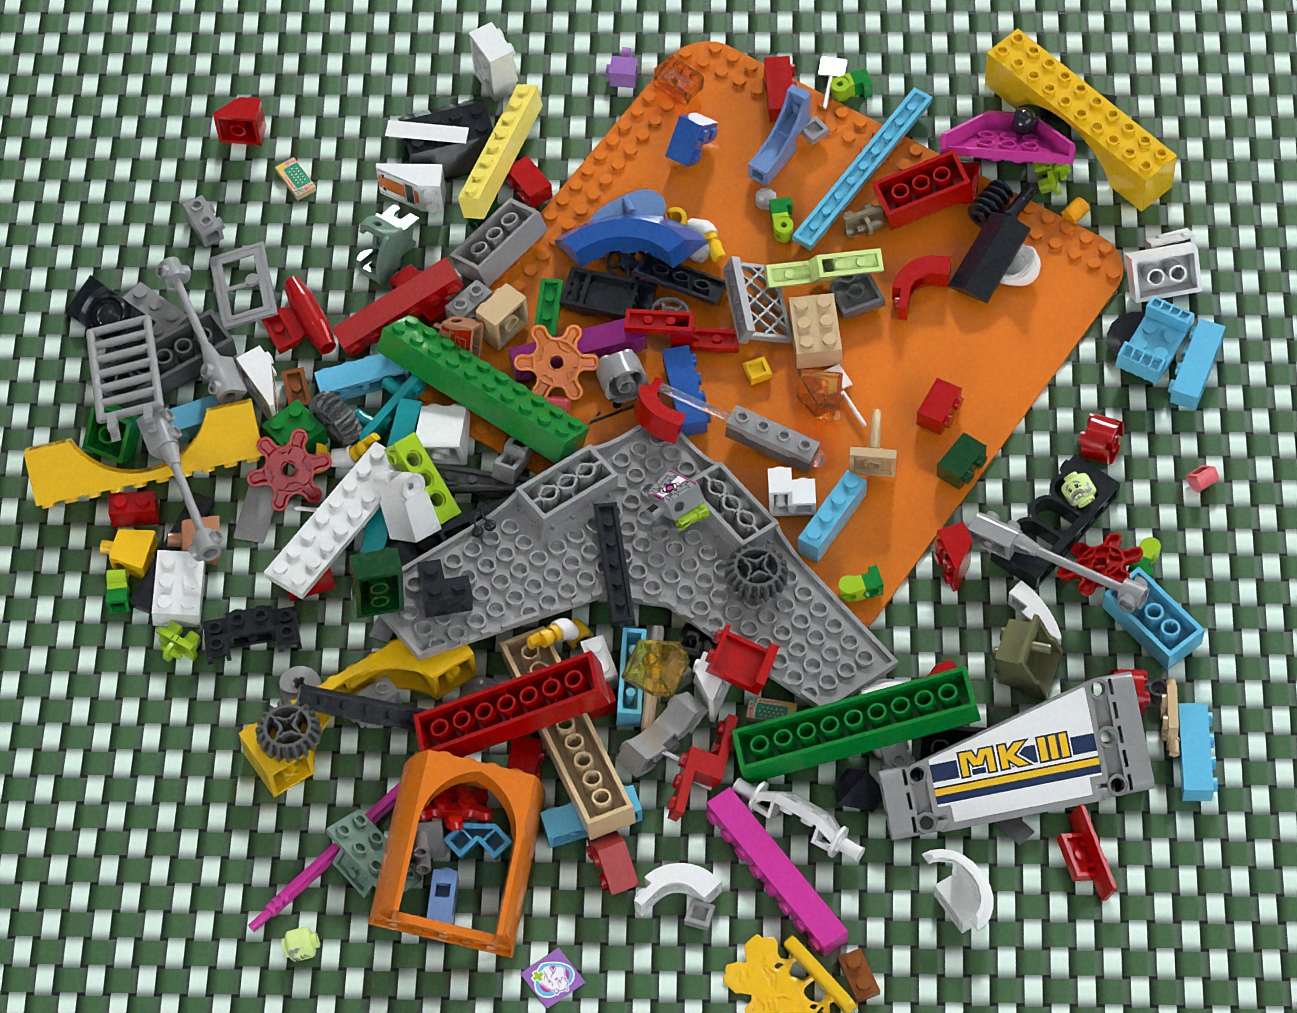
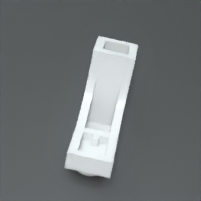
(677, 878)

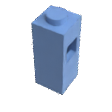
(443, 895)

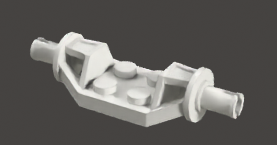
(810, 815)

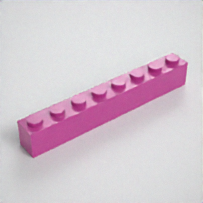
(776, 872)

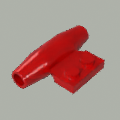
(300, 320)

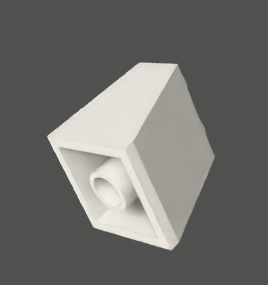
(445, 433)

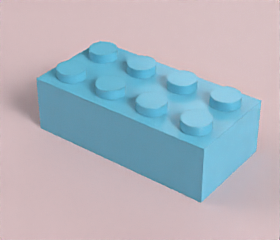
(1159, 625)

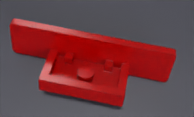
(1084, 854)

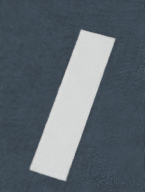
(426, 131)

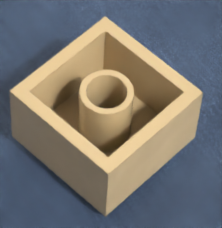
(503, 316)

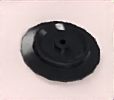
(1122, 330)

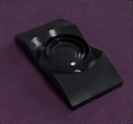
(605, 294)
(99, 306)

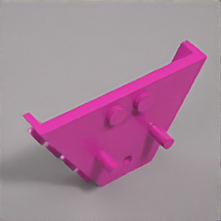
(993, 139)

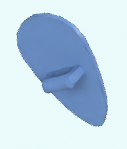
(636, 202)

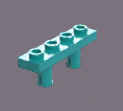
(385, 417)

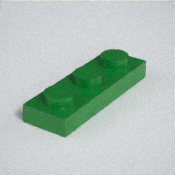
(548, 304)

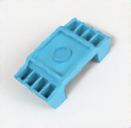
(1155, 340)

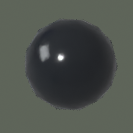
(1024, 121)

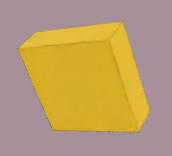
(757, 370)

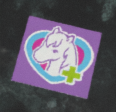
(552, 977)

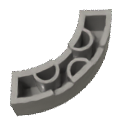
(662, 735)

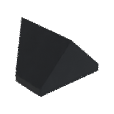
(694, 642)
(858, 790)

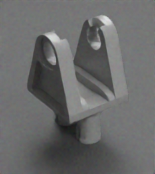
(428, 844)

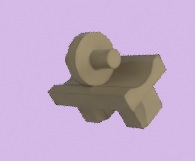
(863, 221)

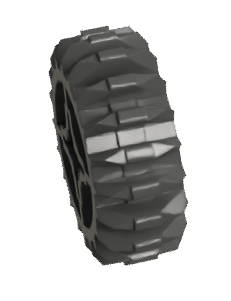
(336, 417)
(759, 580)
(289, 743)

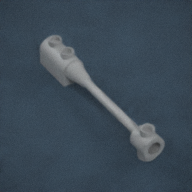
(220, 370)
(165, 446)
(1008, 538)

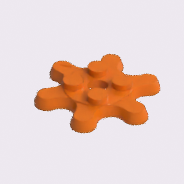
(564, 348)

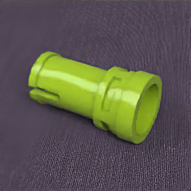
(696, 514)

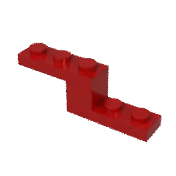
(681, 330)
(701, 767)

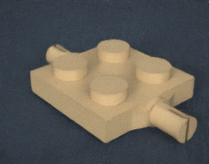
(1169, 718)

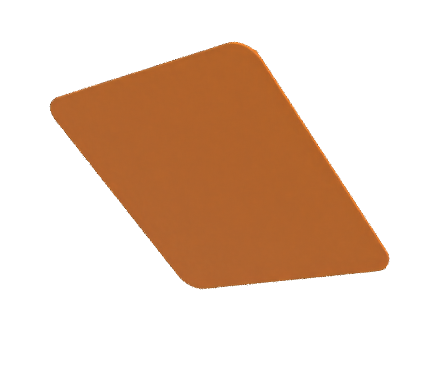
(993, 350)

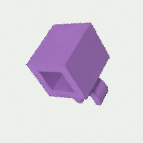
(623, 70)

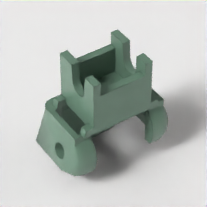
(393, 240)

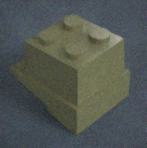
(1027, 657)

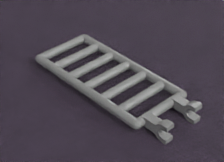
(96, 375)

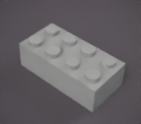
(498, 242)

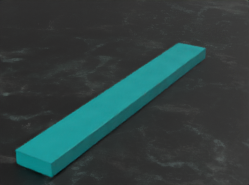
(404, 424)

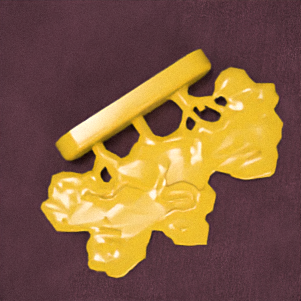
(775, 989)

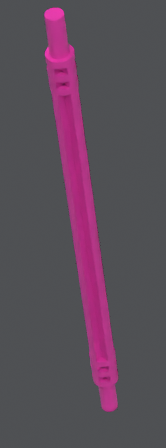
(318, 866)

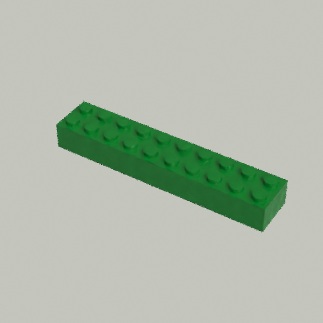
(482, 389)
(856, 725)

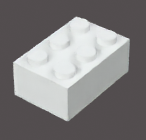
(493, 61)
(1163, 272)
(178, 589)

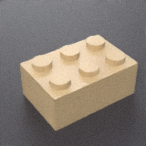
(815, 331)

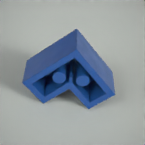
(689, 136)

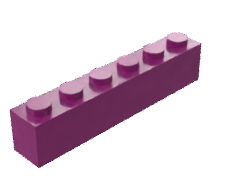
(596, 340)

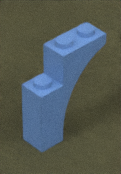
(782, 139)

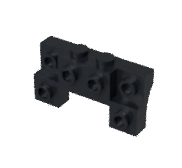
(251, 628)

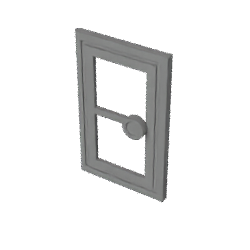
(262, 277)

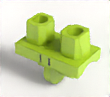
(1053, 172)
(176, 646)

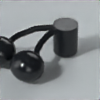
(489, 525)

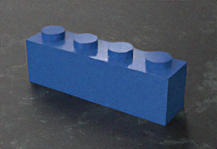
(681, 375)

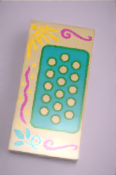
(295, 178)
(765, 709)

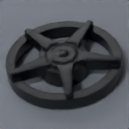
(626, 263)

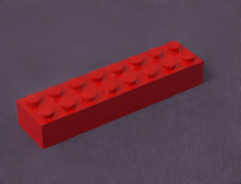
(514, 707)

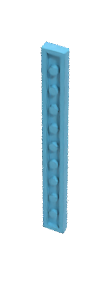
(862, 169)

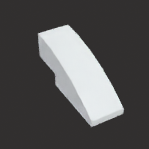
(1029, 603)

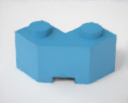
(472, 834)

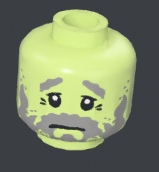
(1078, 489)
(300, 944)

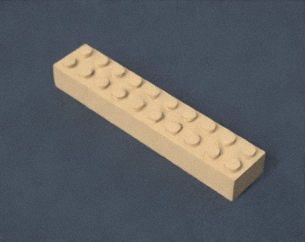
(575, 751)

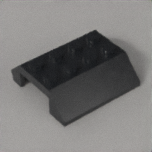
(456, 158)

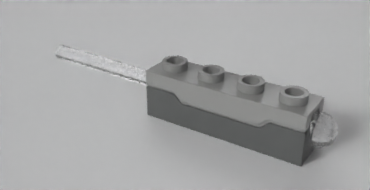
(760, 433)

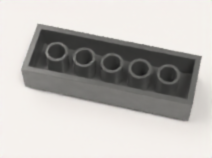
(177, 357)

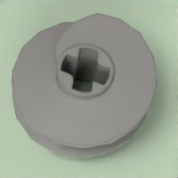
(293, 678)

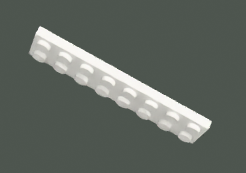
(330, 527)

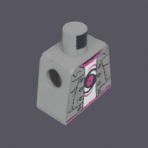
(673, 496)

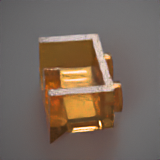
(678, 80)

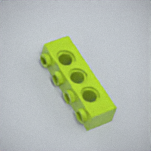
(412, 448)

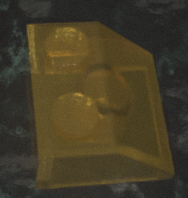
(656, 667)

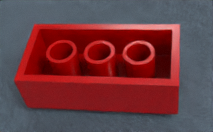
(923, 189)

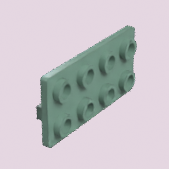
(362, 853)

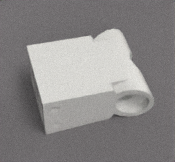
(405, 505)

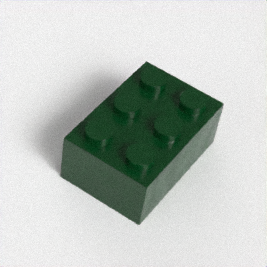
(377, 582)

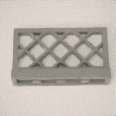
(741, 301)

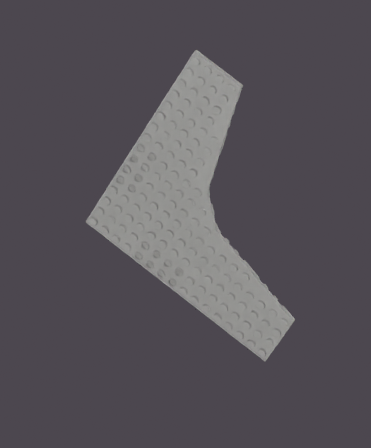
(549, 561)

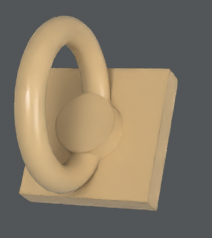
(873, 459)

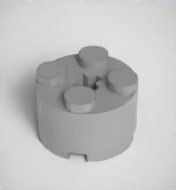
(621, 375)

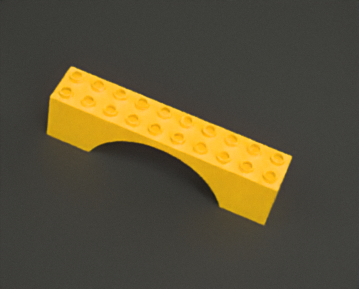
(1130, 156)
(66, 472)
(431, 676)

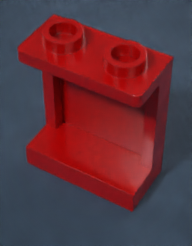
(740, 660)

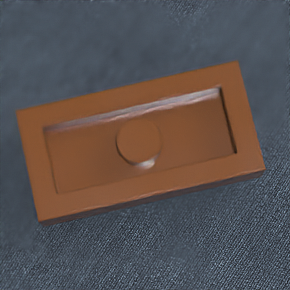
(296, 386)
(858, 975)

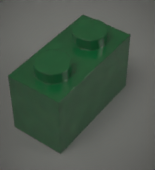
(962, 461)

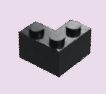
(442, 595)

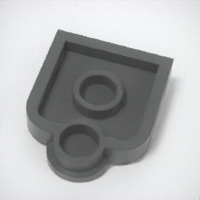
(856, 294)

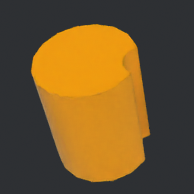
(1075, 210)

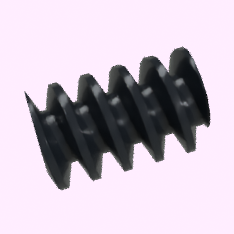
(990, 200)

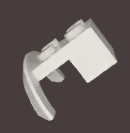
(965, 893)

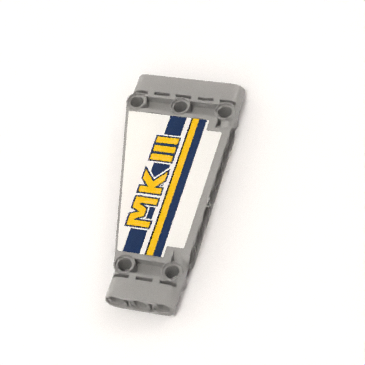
(1027, 763)

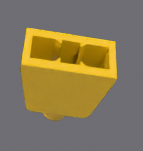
(131, 550)

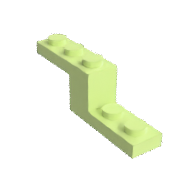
(823, 268)

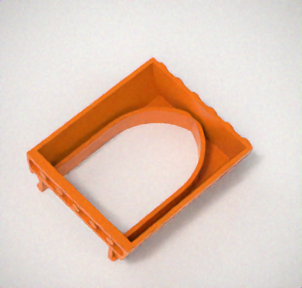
(421, 781)

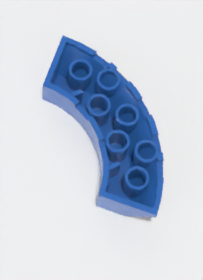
(631, 233)

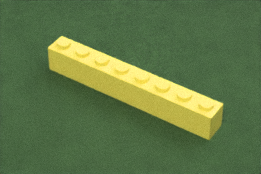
(500, 151)

